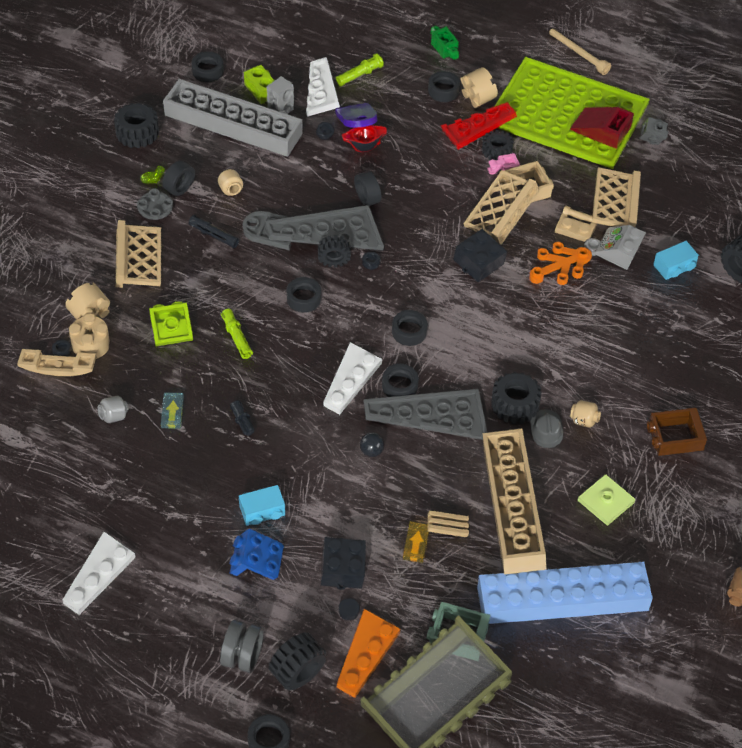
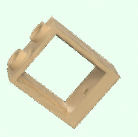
(528, 171)

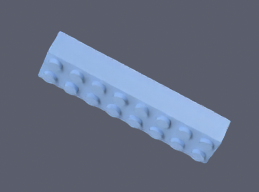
(565, 592)

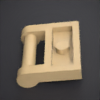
(575, 228)

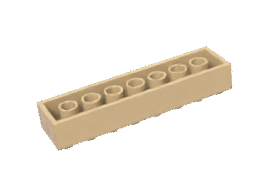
(514, 502)

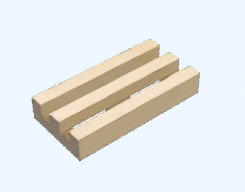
(447, 521)

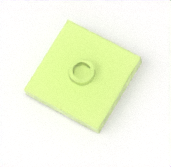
(606, 500)

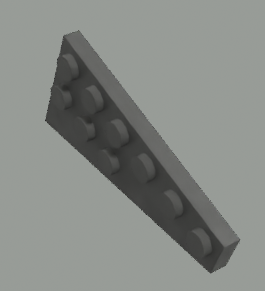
(351, 223)
(442, 412)

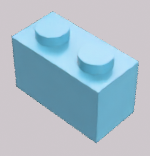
(676, 260)
(262, 505)

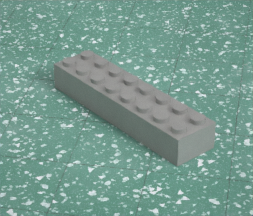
(233, 117)

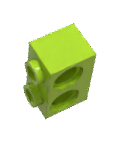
(257, 81)

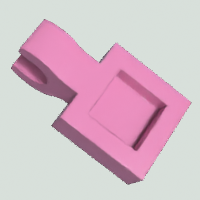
(504, 162)

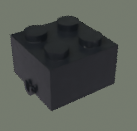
(479, 255)
(343, 563)

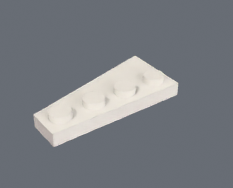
(321, 89)
(351, 376)
(100, 569)

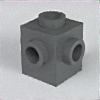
(654, 131)

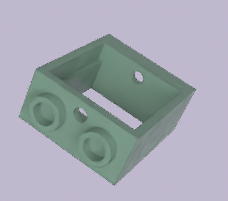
(450, 612)

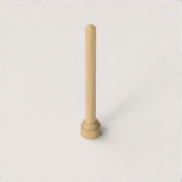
(602, 65)

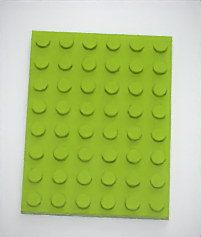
(552, 100)

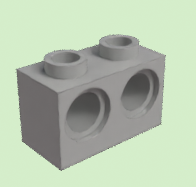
(280, 96)

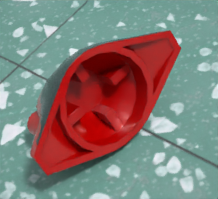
(365, 138)

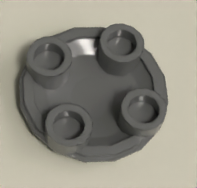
(155, 205)

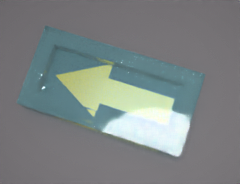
(172, 410)

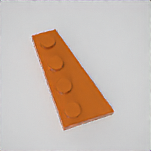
(367, 649)

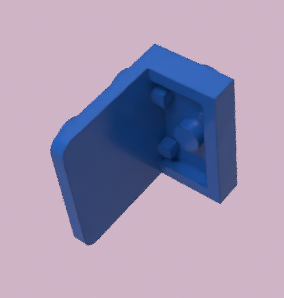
(257, 554)

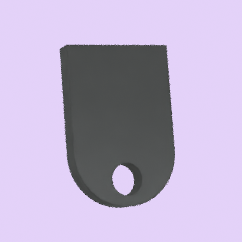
(258, 232)

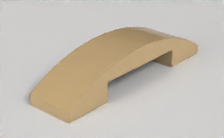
(56, 365)

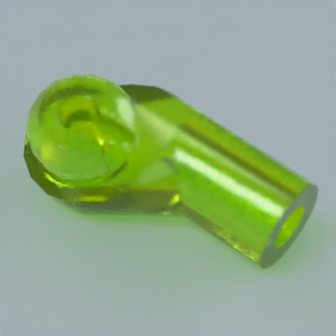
(152, 177)

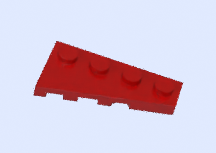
(470, 129)

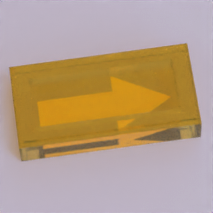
(416, 542)

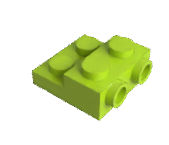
(171, 323)

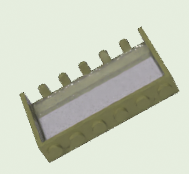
(438, 688)

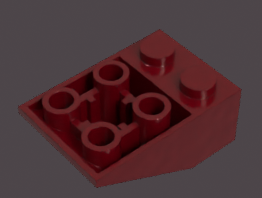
(604, 124)

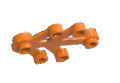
(580, 255)

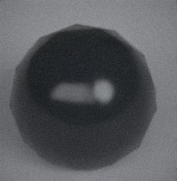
(372, 444)

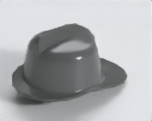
(547, 428)

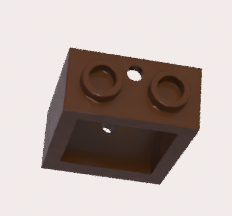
(677, 417)

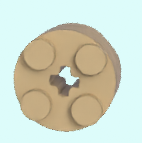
(478, 87)
(88, 300)
(89, 335)

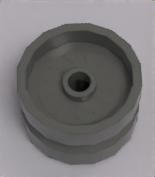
(242, 646)

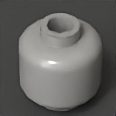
(112, 409)

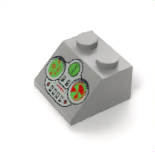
(620, 244)

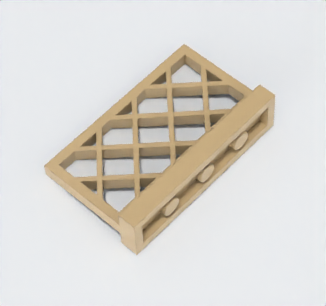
(515, 210)
(629, 213)
(122, 255)

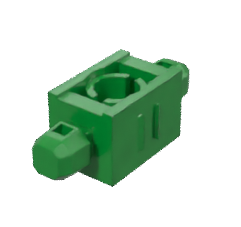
(444, 42)

